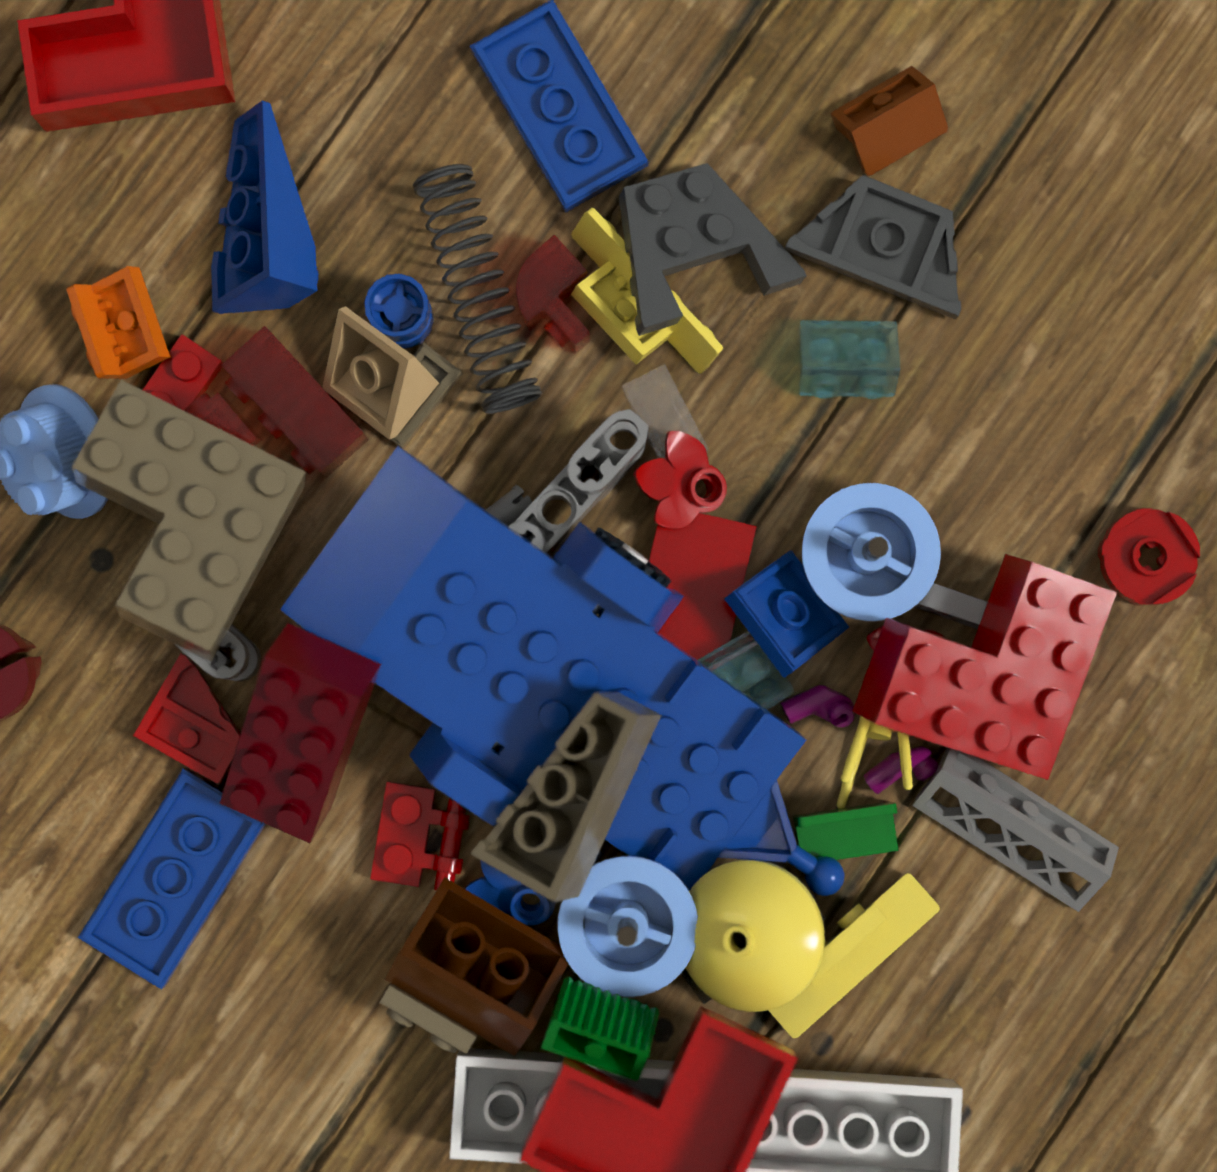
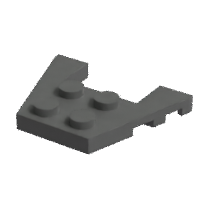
(688, 223)

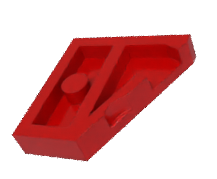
(190, 723)

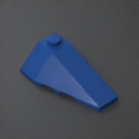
(267, 238)

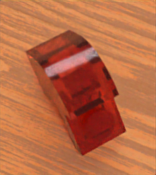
(542, 288)

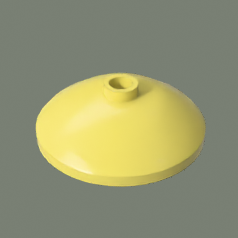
(780, 930)

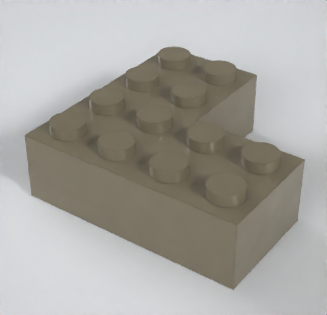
(214, 508)

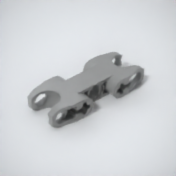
(593, 454)

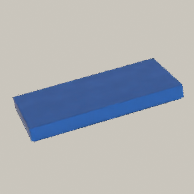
(559, 105)
(171, 880)

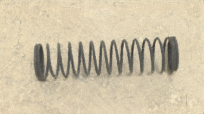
(514, 394)

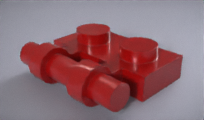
(405, 833)

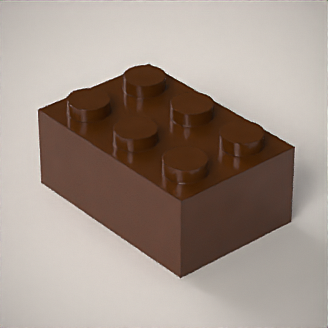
(479, 967)

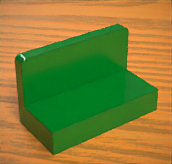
(848, 831)

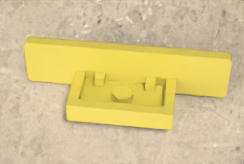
(610, 303)
(858, 949)

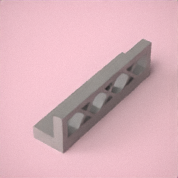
(1023, 821)

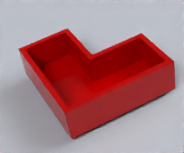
(125, 61)
(1008, 690)
(701, 1121)

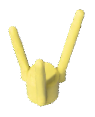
(865, 730)

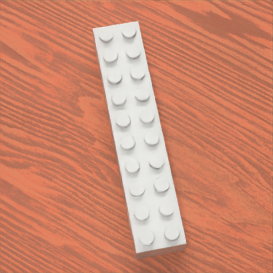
(818, 1125)

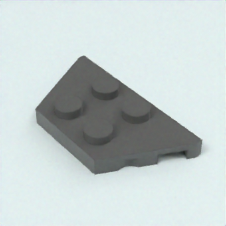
(886, 243)

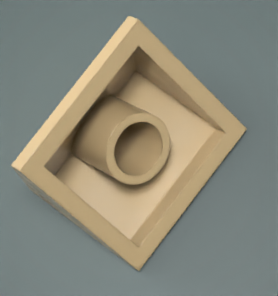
(374, 375)

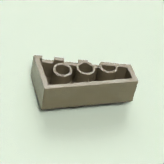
(571, 799)

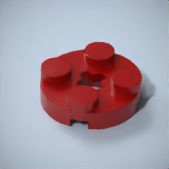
(1176, 564)

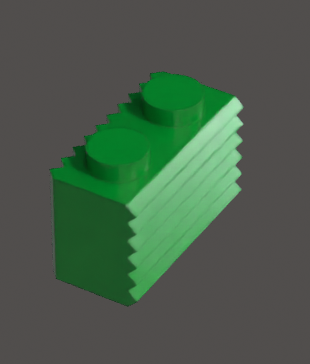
(601, 1029)

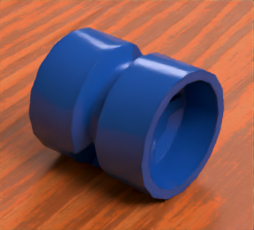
(399, 309)

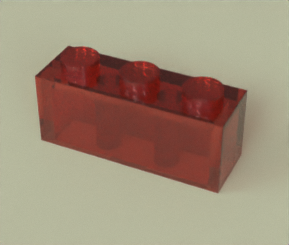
(293, 404)

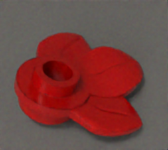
(674, 481)

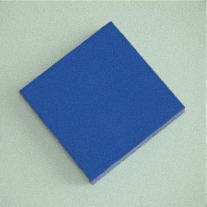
(785, 614)

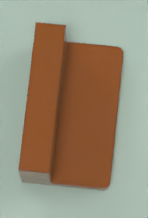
(891, 119)

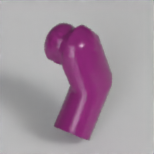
(821, 702)
(889, 769)

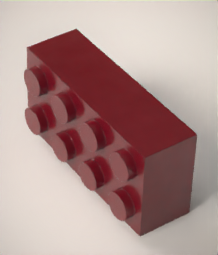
(299, 732)

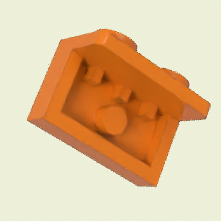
(118, 324)

